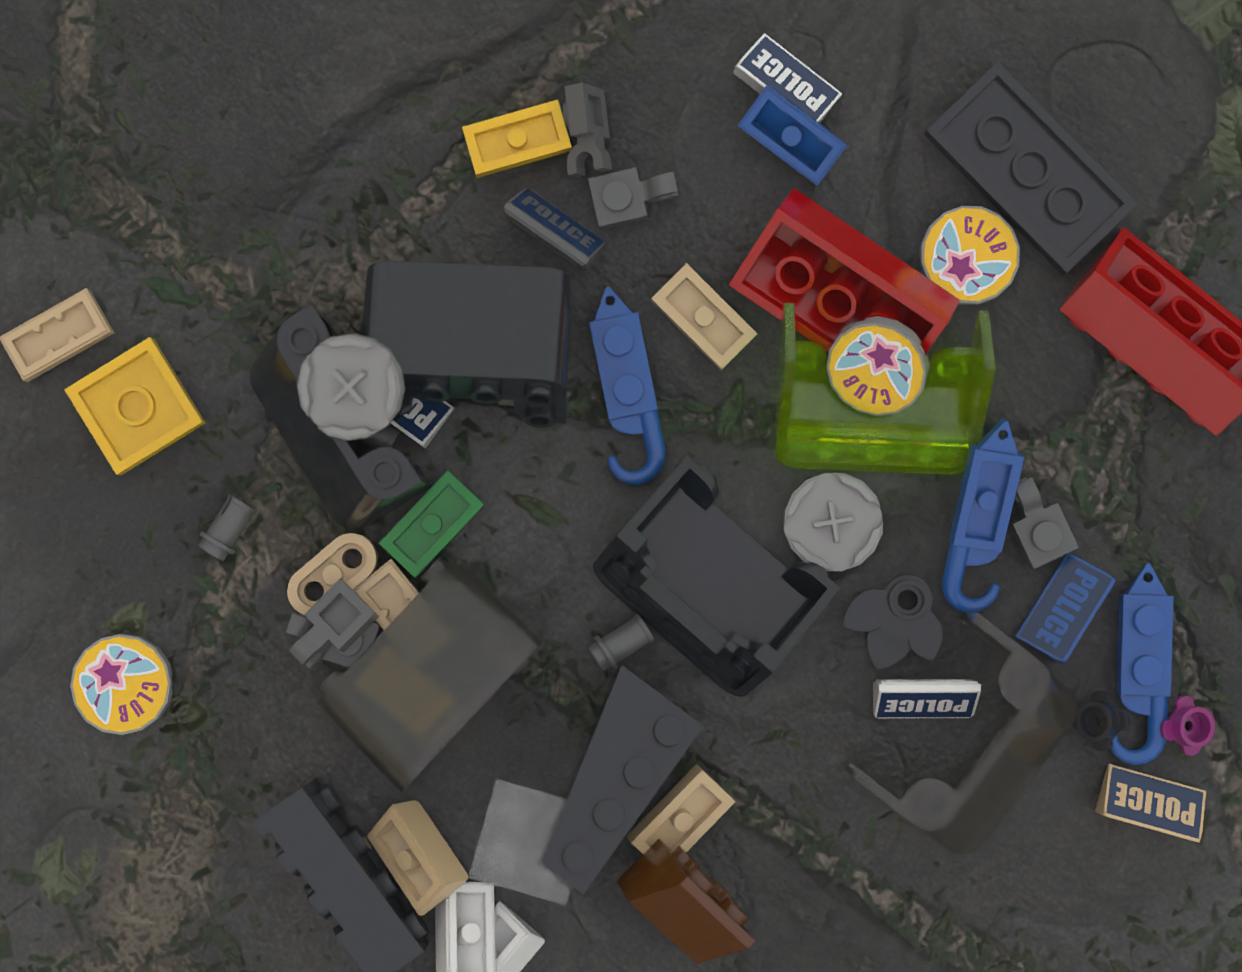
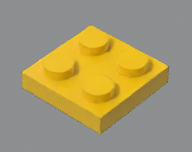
(135, 406)

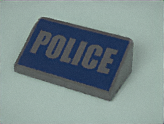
(554, 228)

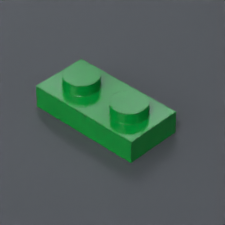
(431, 524)

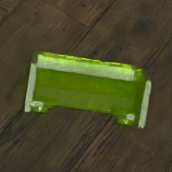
(928, 437)

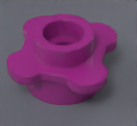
(1200, 726)

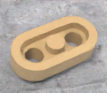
(330, 566)

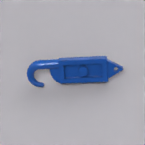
(627, 385)
(982, 514)
(1144, 661)

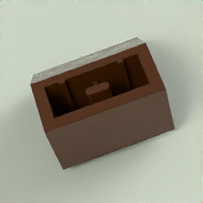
(686, 903)

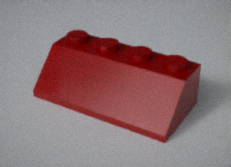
(836, 277)
(1162, 329)

